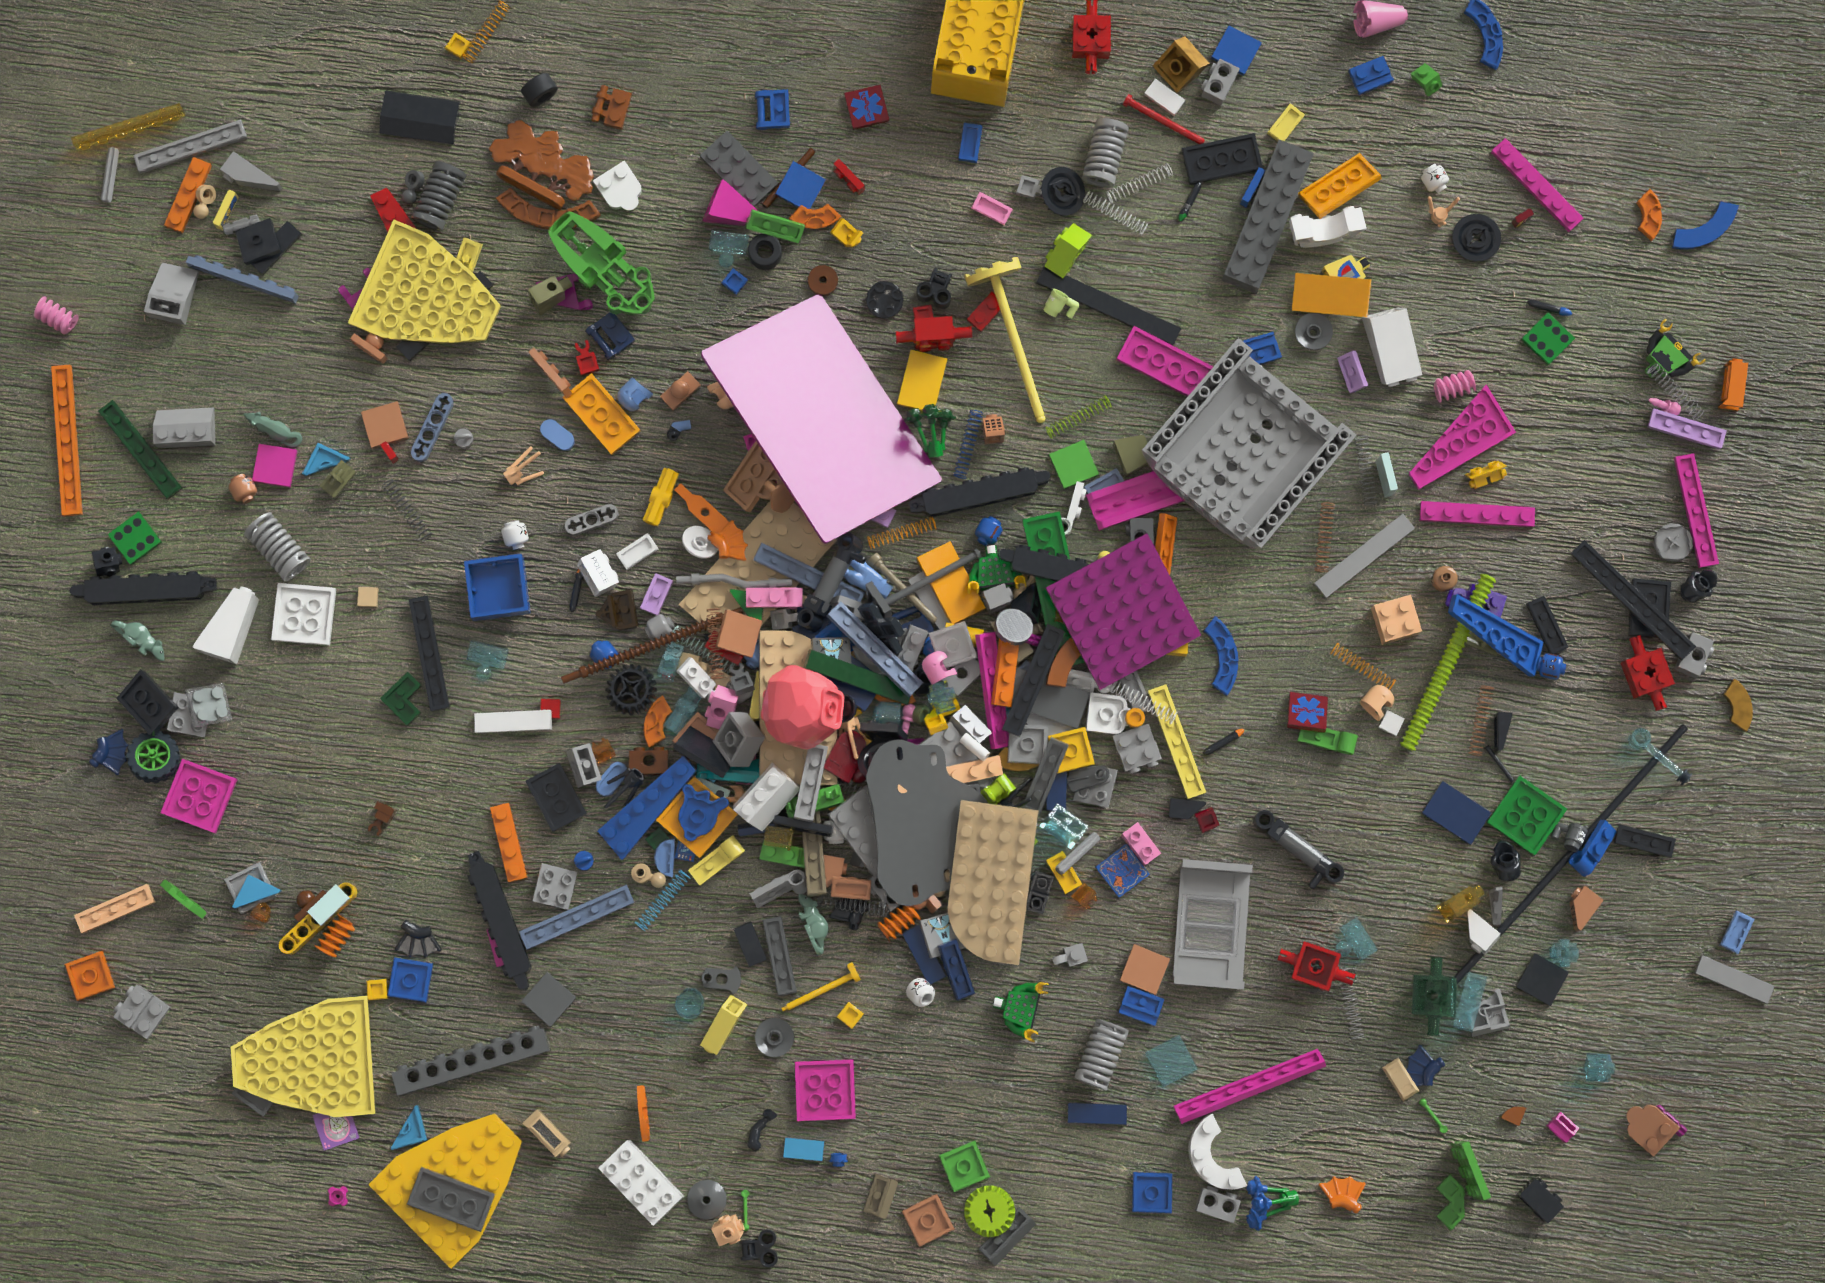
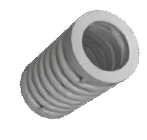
(1105, 152)
(277, 542)
(1097, 1051)

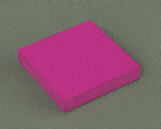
(274, 465)

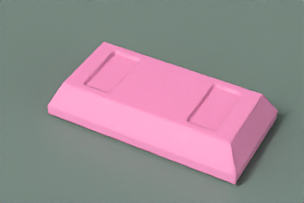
(991, 208)

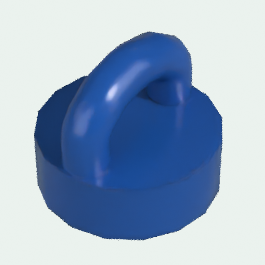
(583, 860)

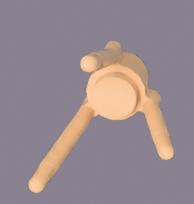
(1440, 214)
(513, 472)
(849, 726)

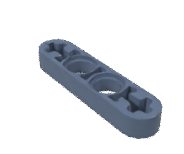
(429, 426)

